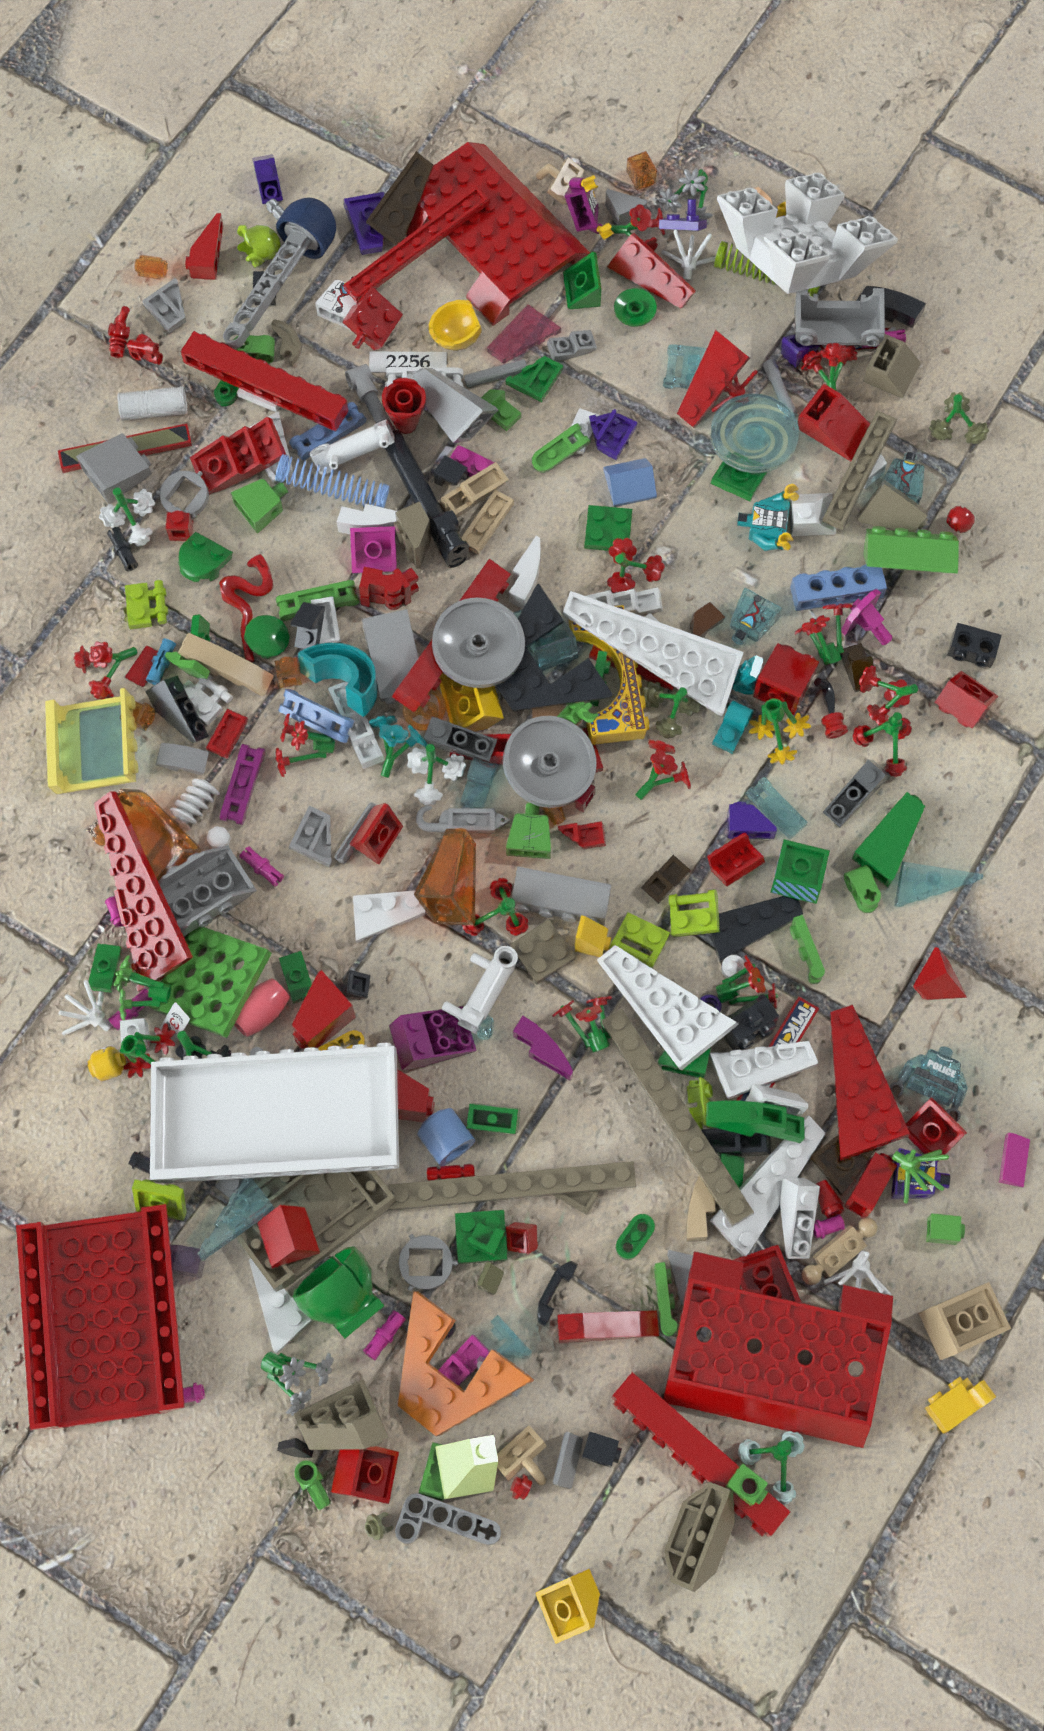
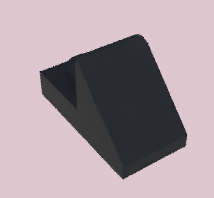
(309, 624)

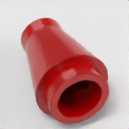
(828, 1200)

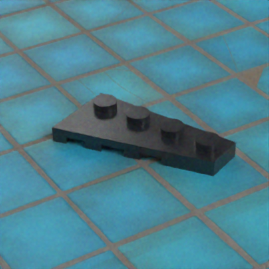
(752, 923)

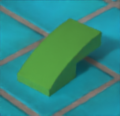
(190, 667)

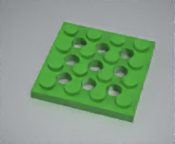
(233, 1000)

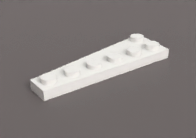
(764, 1188)

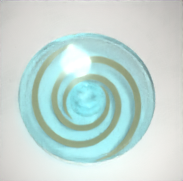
(754, 433)

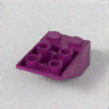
(429, 1038)

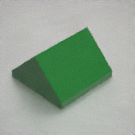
(583, 283)

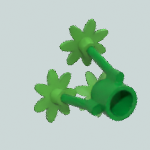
(158, 990)

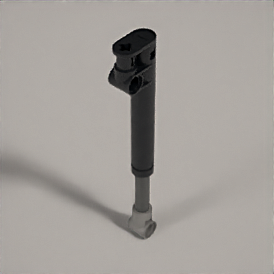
(443, 525)

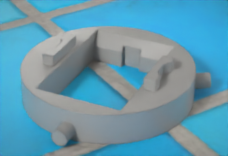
(173, 482)
(426, 1242)

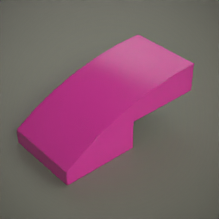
(464, 1361)

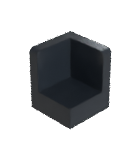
(450, 471)

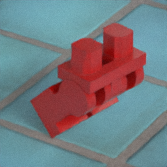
(387, 589)

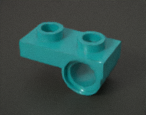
(747, 675)

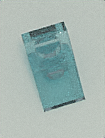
(513, 1346)

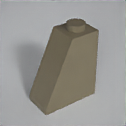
(892, 510)

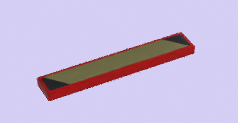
(147, 442)

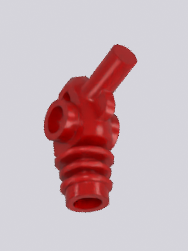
(119, 333)

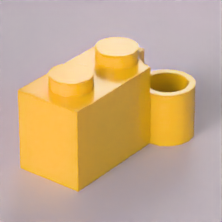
(958, 1403)

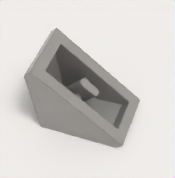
(620, 205)

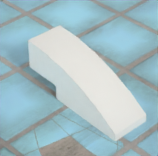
(370, 517)
(526, 574)

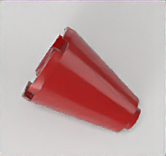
(404, 403)

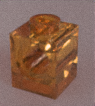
(641, 170)

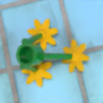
(773, 713)

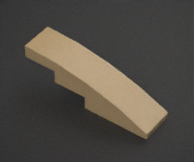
(226, 664)

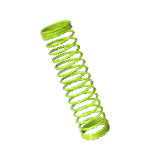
(720, 256)

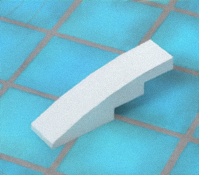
(635, 602)
(360, 734)

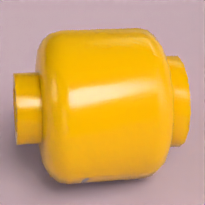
(106, 1063)

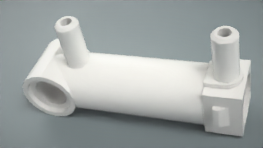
(352, 446)
(486, 990)

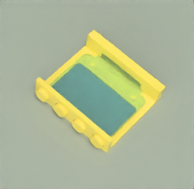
(91, 744)

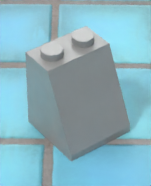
(114, 465)

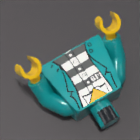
(770, 520)

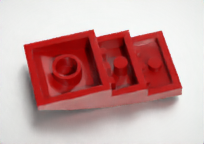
(239, 455)

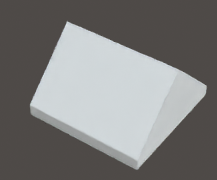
(793, 1102)

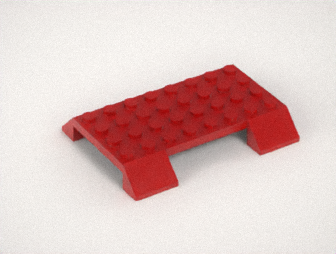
(509, 241)

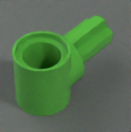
(313, 1485)

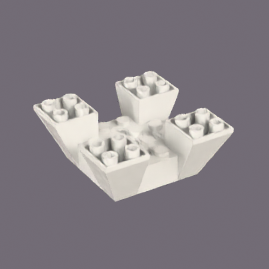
(800, 247)

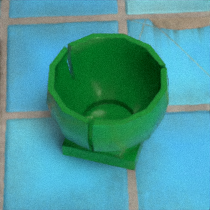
(339, 1292)

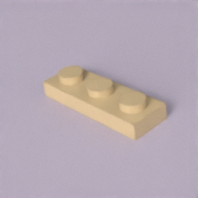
(487, 521)

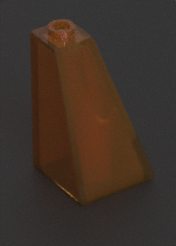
(449, 880)

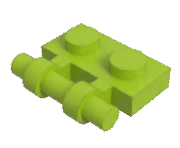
(138, 604)

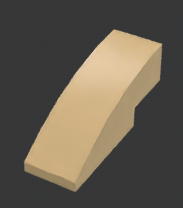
(474, 490)
(700, 1206)

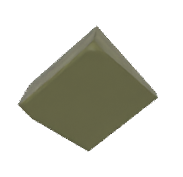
(490, 1278)

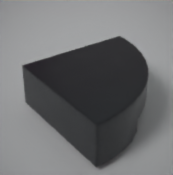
(295, 1448)

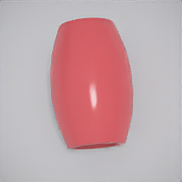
(262, 1007)

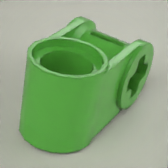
(259, 347)
(862, 885)

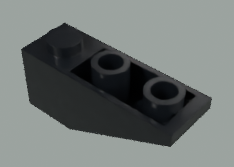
(175, 707)

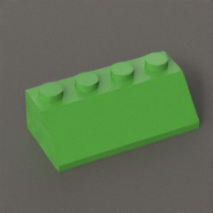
(911, 550)

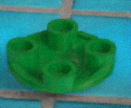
(267, 636)

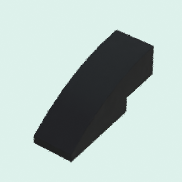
(898, 306)
(738, 1144)

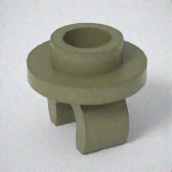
(374, 1526)

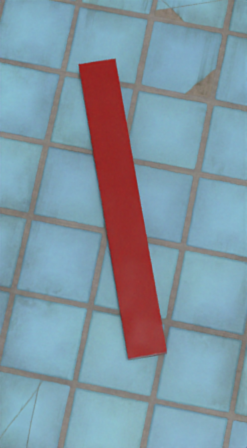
(417, 242)

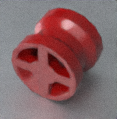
(834, 725)

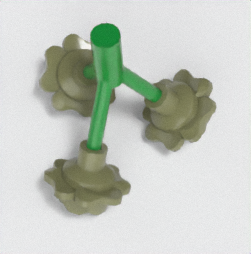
(958, 407)
(655, 694)

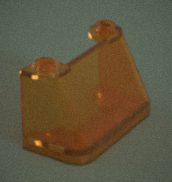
(157, 832)

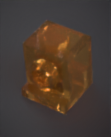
(286, 668)

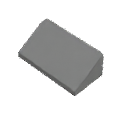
(568, 1460)

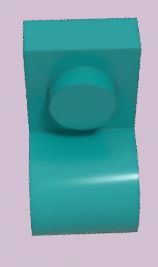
(732, 727)

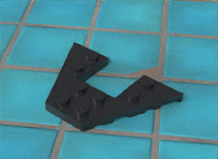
(528, 684)

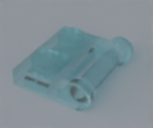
(691, 361)

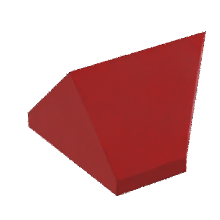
(938, 979)

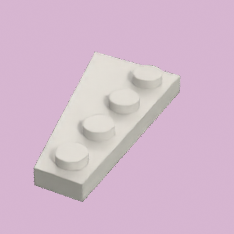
(761, 1065)

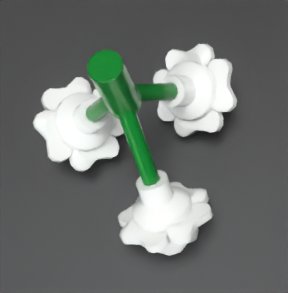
(114, 517)
(423, 759)

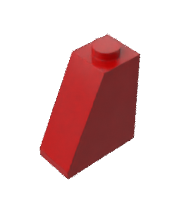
(870, 1185)

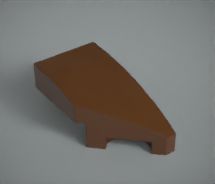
(705, 620)

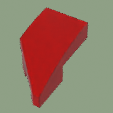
(585, 835)

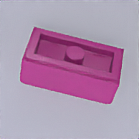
(1014, 1160)

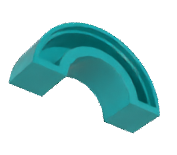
(343, 663)

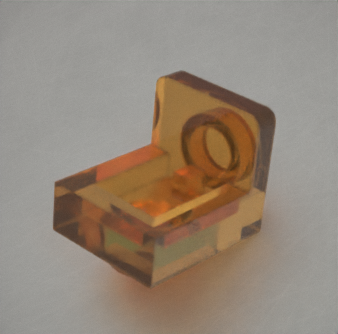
(144, 715)

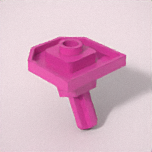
(867, 617)

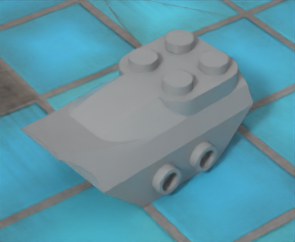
(205, 887)

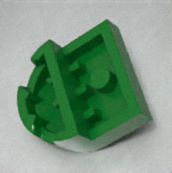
(202, 558)

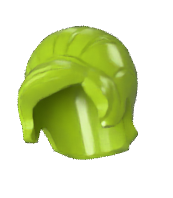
(259, 243)

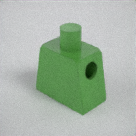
(259, 502)

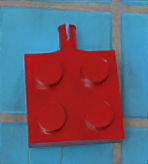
(372, 319)

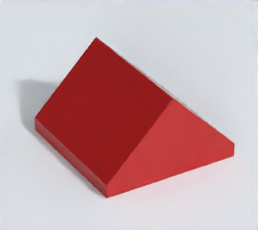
(377, 833)
(934, 1129)
(287, 1235)

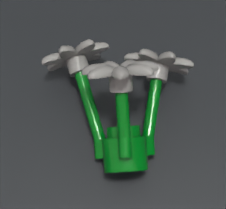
(695, 182)
(277, 1365)

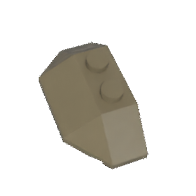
(700, 1536)

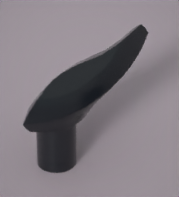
(827, 692)

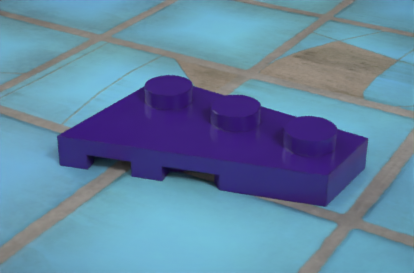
(358, 211)

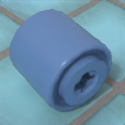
(445, 1136)

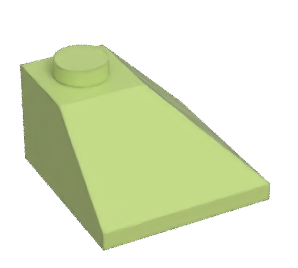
(467, 1466)

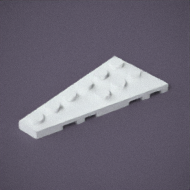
(673, 1015)

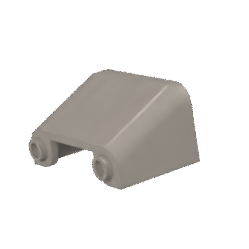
(839, 321)

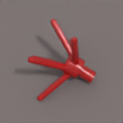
(734, 389)

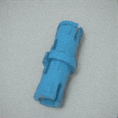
(160, 662)

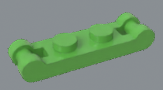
(325, 591)

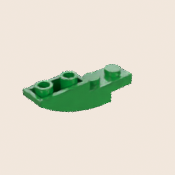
(757, 1117)

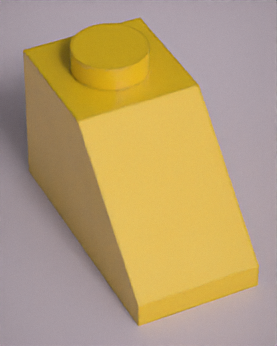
(591, 938)

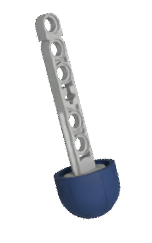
(307, 231)

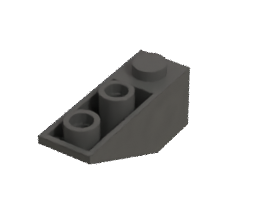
(459, 740)
(856, 792)

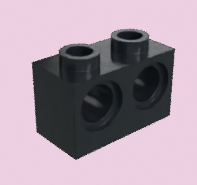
(974, 639)

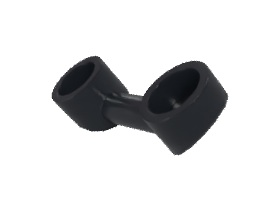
(564, 1272)

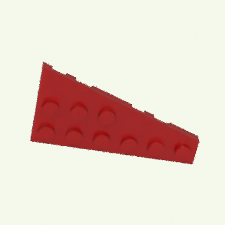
(864, 1100)

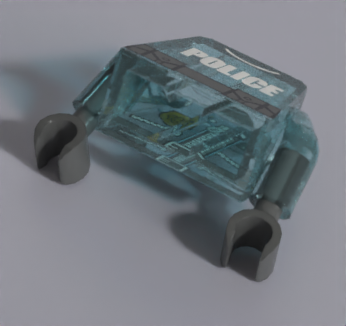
(935, 1077)

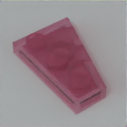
(524, 331)

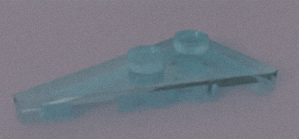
(922, 881)
(242, 1212)

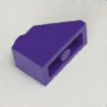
(748, 819)

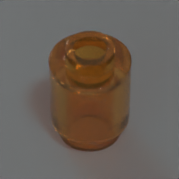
(151, 267)

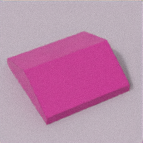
(373, 548)

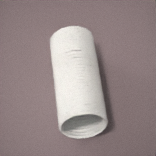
(156, 401)

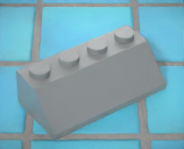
(560, 896)

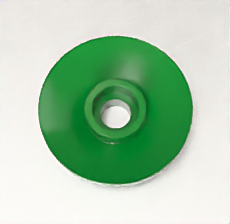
(637, 300)

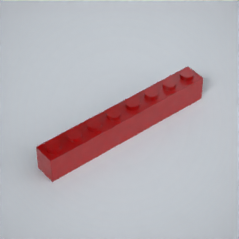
(265, 380)
(426, 672)
(694, 1450)

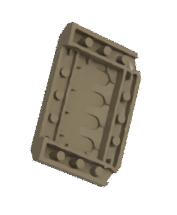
(337, 1210)

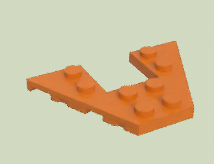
(431, 1395)

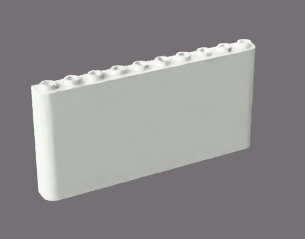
(274, 1114)

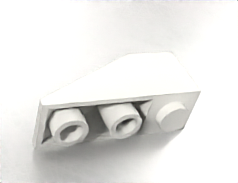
(798, 1215)

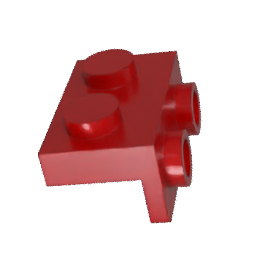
(735, 859)

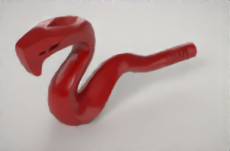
(232, 582)

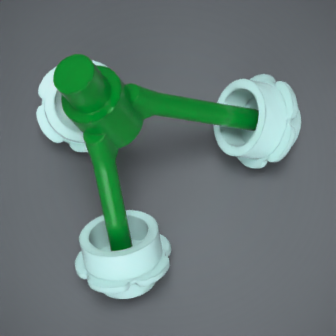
(789, 1445)

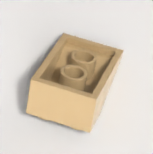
(964, 1321)

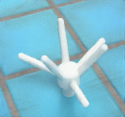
(689, 262)
(94, 1016)
(860, 1270)

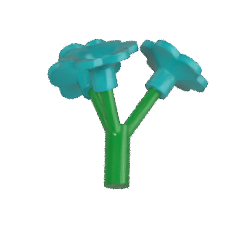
(393, 735)

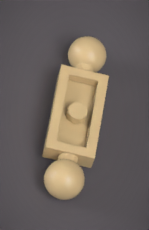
(839, 1251)

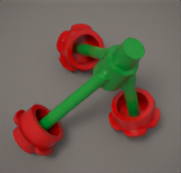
(895, 726)
(515, 923)

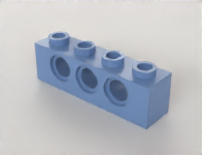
(806, 598)

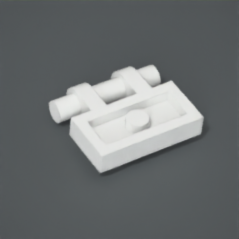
(206, 706)

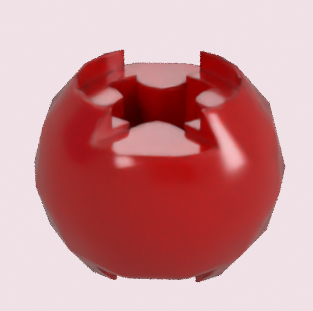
(960, 519)

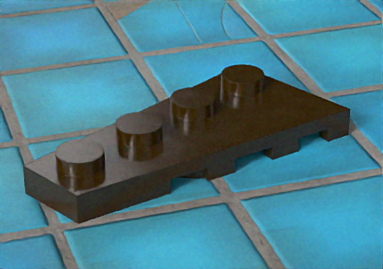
(399, 204)
(839, 1172)

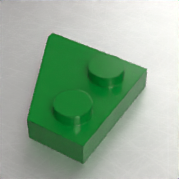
(536, 378)

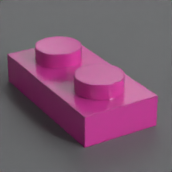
(471, 460)

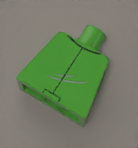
(529, 835)

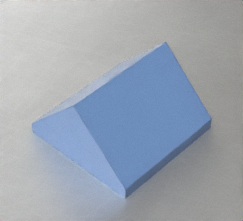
(630, 482)

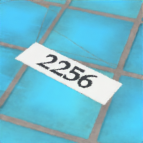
(381, 360)

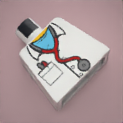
(335, 303)

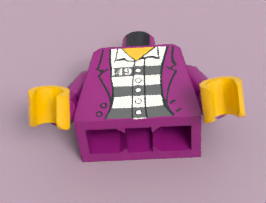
(584, 206)

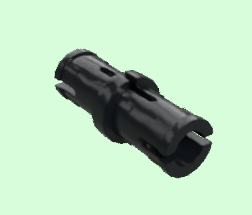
(122, 549)

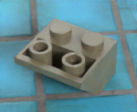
(892, 367)
(413, 532)

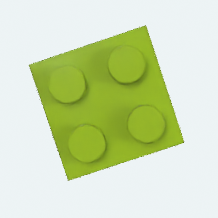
(148, 1193)

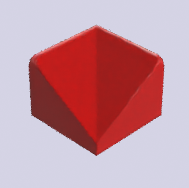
(522, 1237)

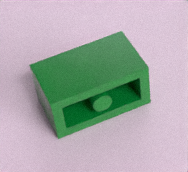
(493, 1118)

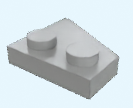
(314, 837)

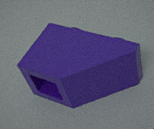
(267, 178)

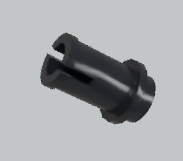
(140, 1162)

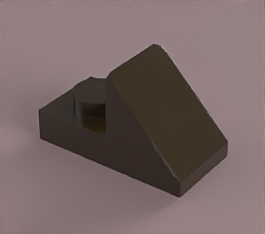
(855, 662)

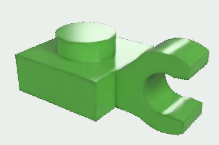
(578, 711)

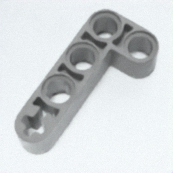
(449, 1524)

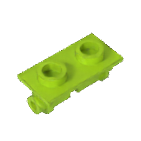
(700, 1094)

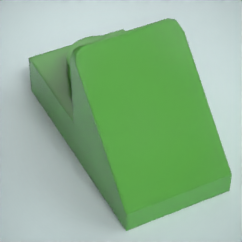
(506, 414)

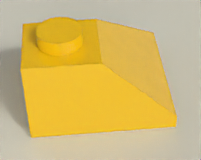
(570, 1605)

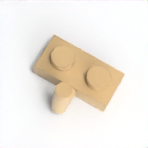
(560, 184)
(520, 1455)

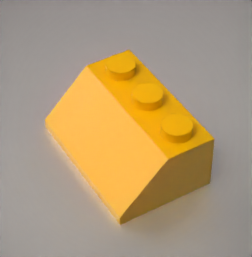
(470, 706)

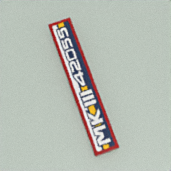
(792, 1029)

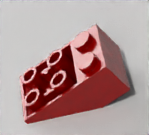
(833, 422)

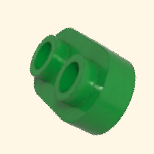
(228, 398)
(634, 1237)

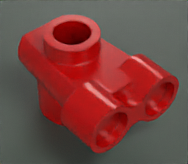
(145, 348)

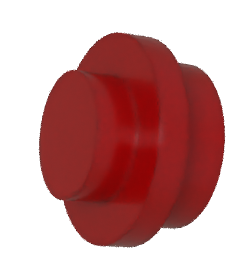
(521, 1487)

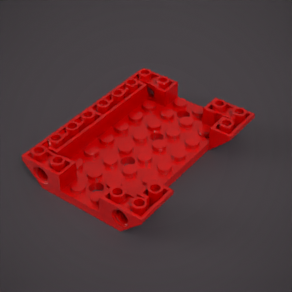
(771, 1384)

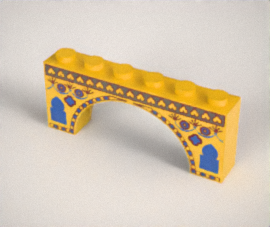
(624, 716)

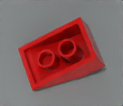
(768, 1274)

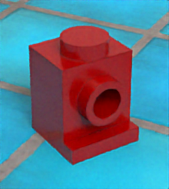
(179, 521)

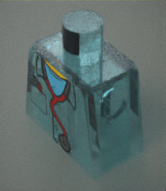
(907, 476)
(753, 617)

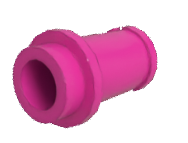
(113, 910)
(828, 1226)
(194, 1393)

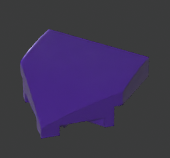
(612, 432)

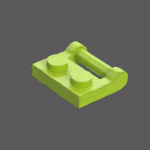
(696, 920)
(643, 934)

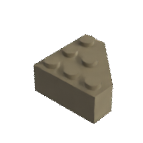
(342, 1421)

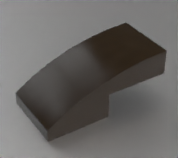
(666, 879)

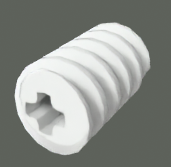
(193, 802)

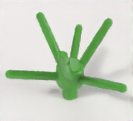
(911, 1165)

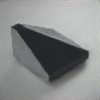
(356, 984)

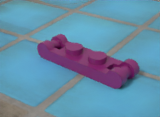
(242, 784)

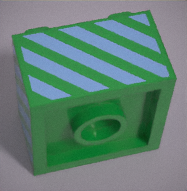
(800, 871)

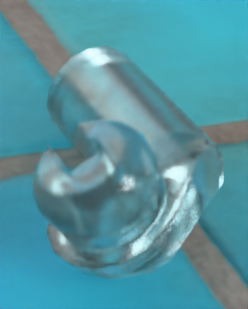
(486, 1029)

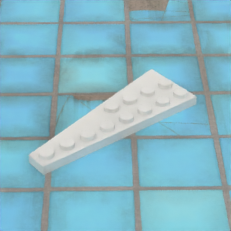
(668, 652)

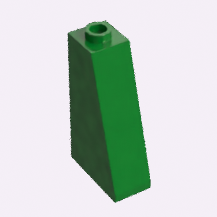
(890, 839)

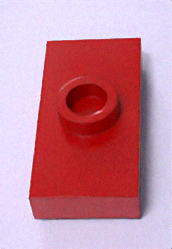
(227, 733)

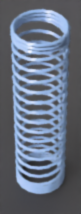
(283, 472)

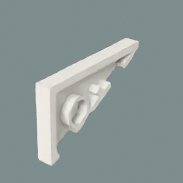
(280, 1312)

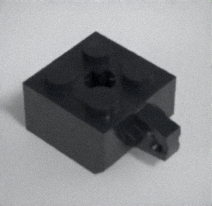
(754, 1021)

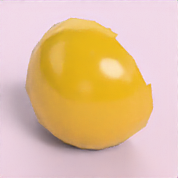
(455, 325)

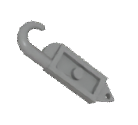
(472, 819)

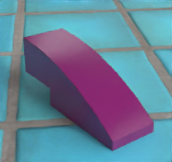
(542, 1048)

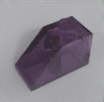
(186, 1261)

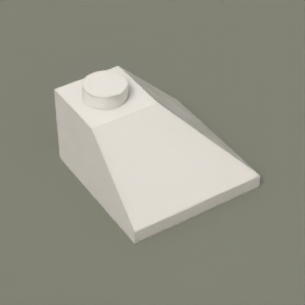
(807, 515)

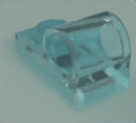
(478, 783)

